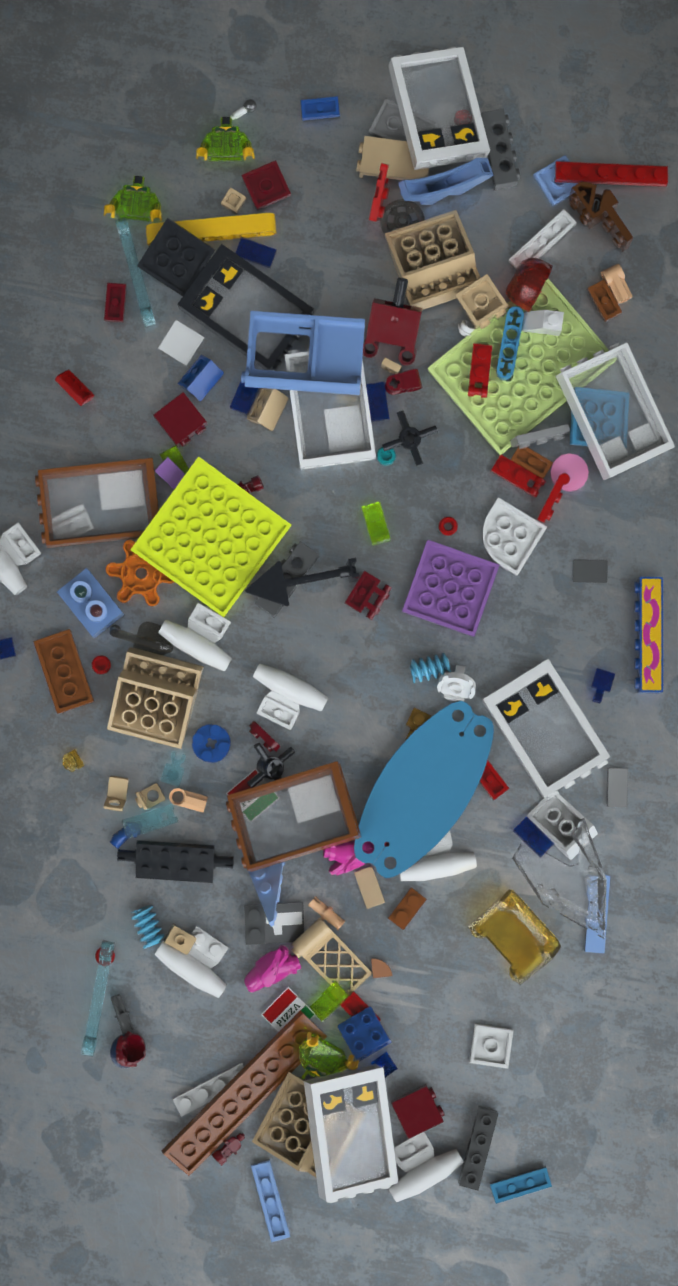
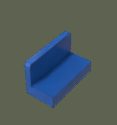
(201, 377)

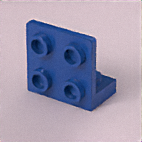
(364, 1034)

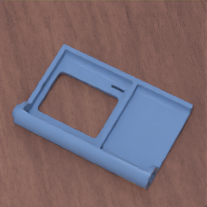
(333, 353)

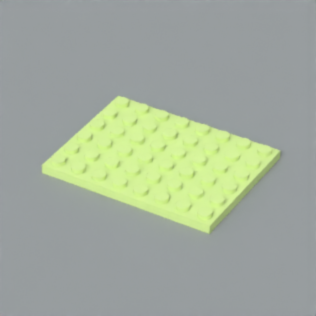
(533, 390)

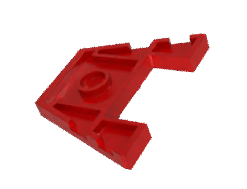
(381, 193)

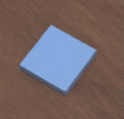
(554, 191)

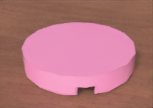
(574, 467)

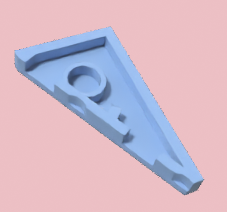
(267, 885)

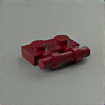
(362, 593)

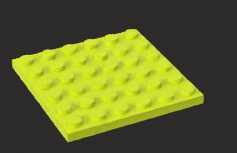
(211, 537)

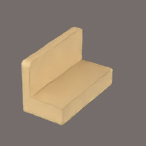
(267, 408)

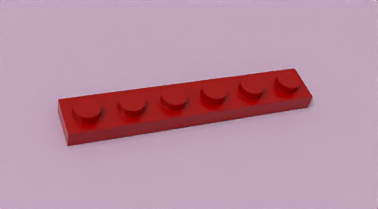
(611, 174)

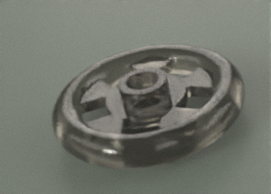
(391, 209)

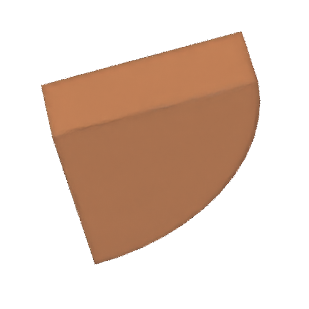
(380, 968)

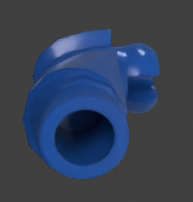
(119, 838)

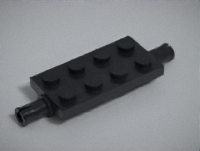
(175, 861)

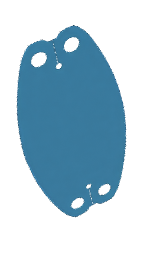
(424, 789)

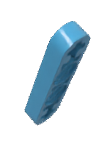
(510, 343)

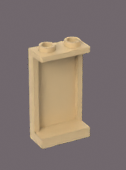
(391, 152)

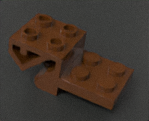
(582, 199)

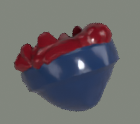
(128, 1050)

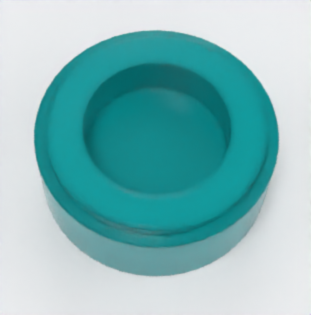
(386, 458)

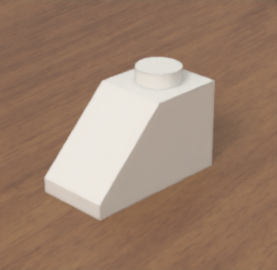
(543, 322)

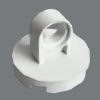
(456, 685)

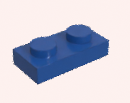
(320, 108)

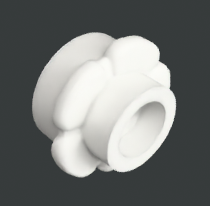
(466, 328)

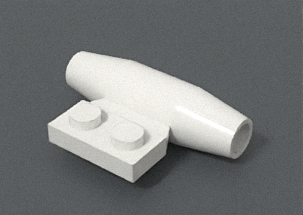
(15, 550)
(200, 637)
(287, 695)
(440, 863)
(197, 963)
(421, 1166)

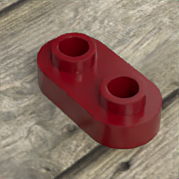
(257, 731)

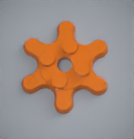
(131, 583)

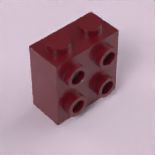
(181, 420)
(418, 1111)

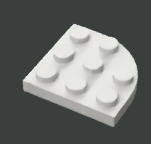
(510, 536)

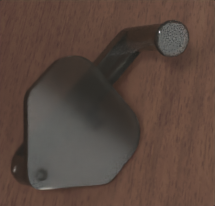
(145, 639)

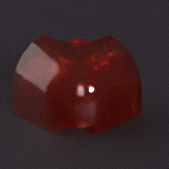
(528, 282)

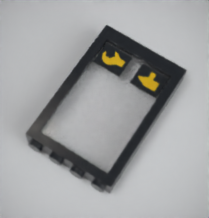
(227, 294)

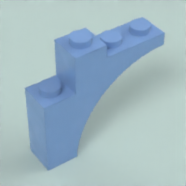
(452, 182)

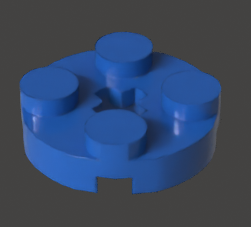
(216, 733)

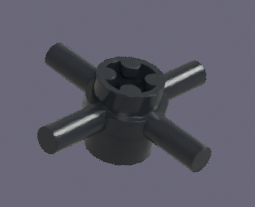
(406, 430)
(264, 768)

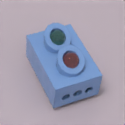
(90, 603)

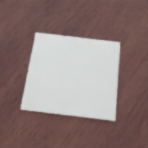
(181, 342)

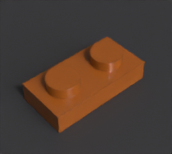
(604, 300)
(532, 461)
(407, 908)

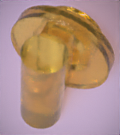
(72, 761)

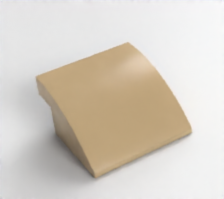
(434, 259)
(155, 697)
(287, 1128)

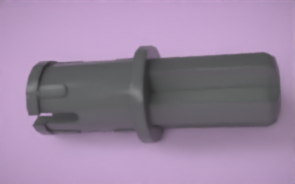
(121, 1014)

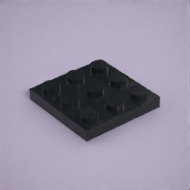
(175, 257)

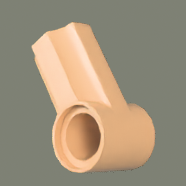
(616, 281)
(190, 800)

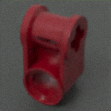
(406, 382)

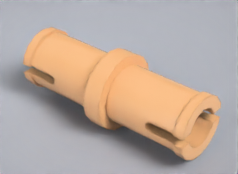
(326, 913)

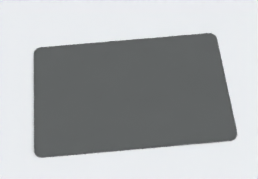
(590, 571)

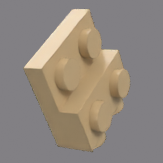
(482, 302)

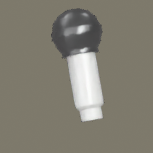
(249, 106)

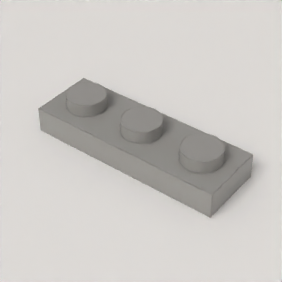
(540, 437)

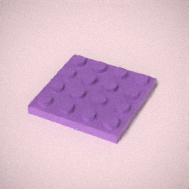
(450, 588)

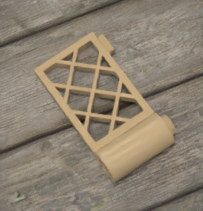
(313, 940)

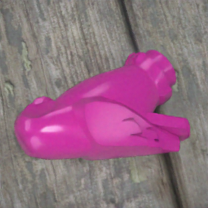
(345, 857)
(271, 969)

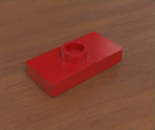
(74, 387)

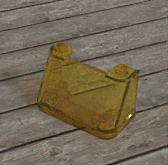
(516, 935)

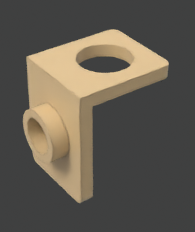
(116, 793)
(143, 801)
(179, 939)

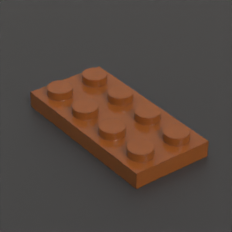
(63, 671)

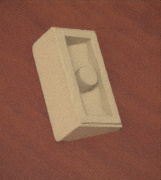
(369, 887)

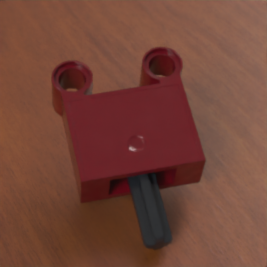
(394, 324)

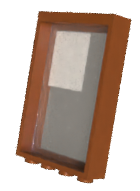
(96, 502)
(293, 816)

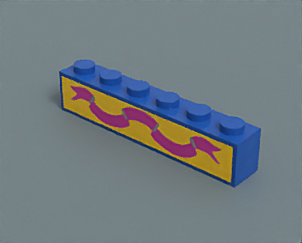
(650, 634)

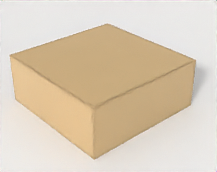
(233, 200)
(391, 366)

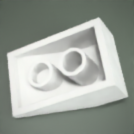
(558, 822)

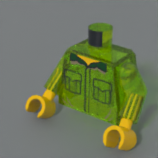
(225, 144)
(135, 202)
(323, 1058)

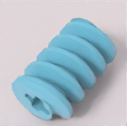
(429, 667)
(147, 926)

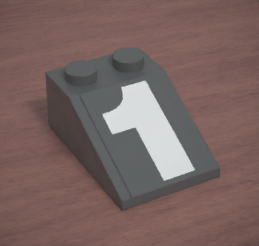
(286, 928)

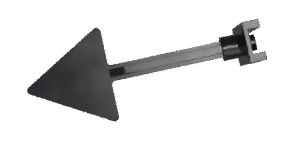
(273, 585)

